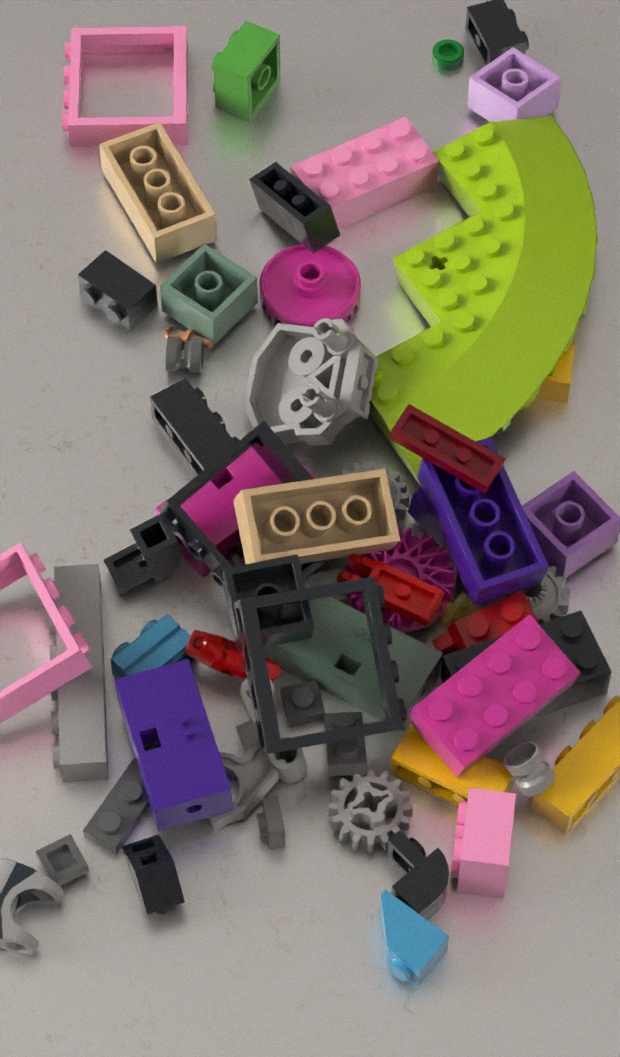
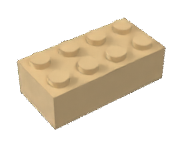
(158, 192)
(317, 518)

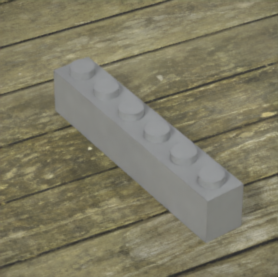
(82, 701)

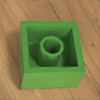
(246, 70)

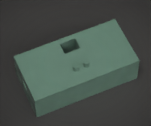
(344, 660)

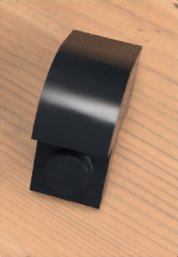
(152, 556)
(425, 877)

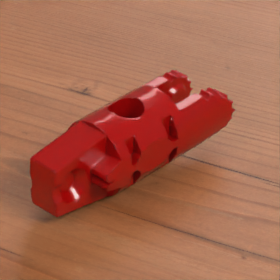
(222, 655)

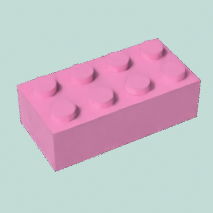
(371, 172)

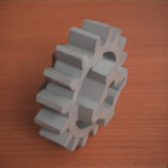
(358, 820)

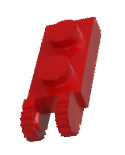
(401, 591)

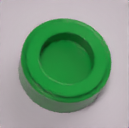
(448, 55)

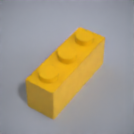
(422, 768)

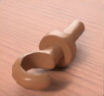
(186, 336)

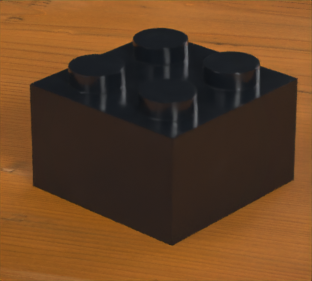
(277, 623)

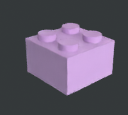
(513, 88)

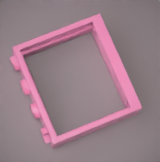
(124, 40)
(60, 670)

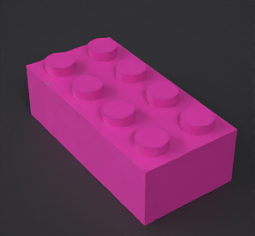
(493, 696)

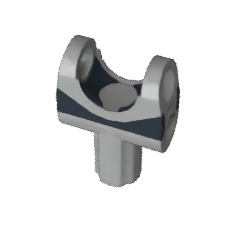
(18, 888)

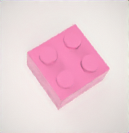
(483, 842)

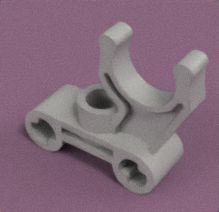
(255, 771)

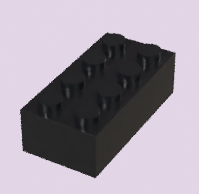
(575, 640)

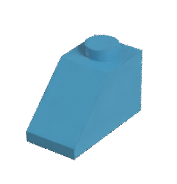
(410, 940)

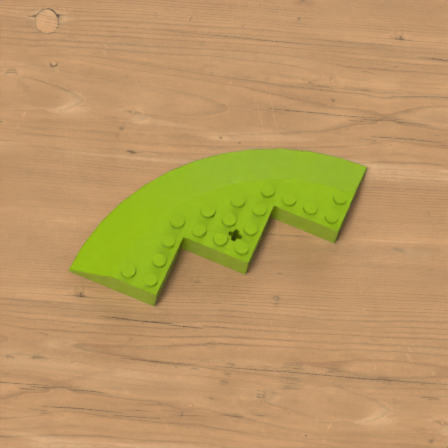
(495, 286)

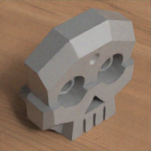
(329, 386)

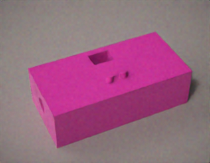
(214, 507)

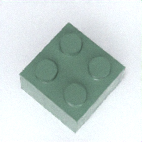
(209, 294)

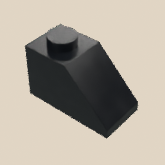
(154, 875)

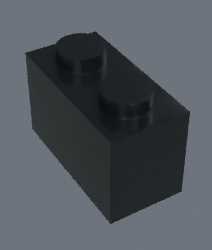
(494, 30)
(117, 290)

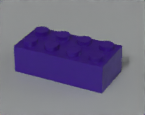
(484, 532)

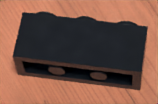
(295, 207)
(191, 425)

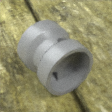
(531, 772)

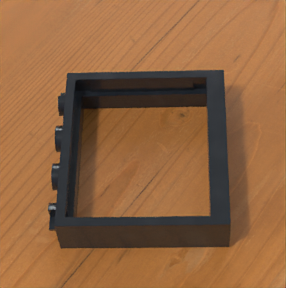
(278, 459)
(258, 673)

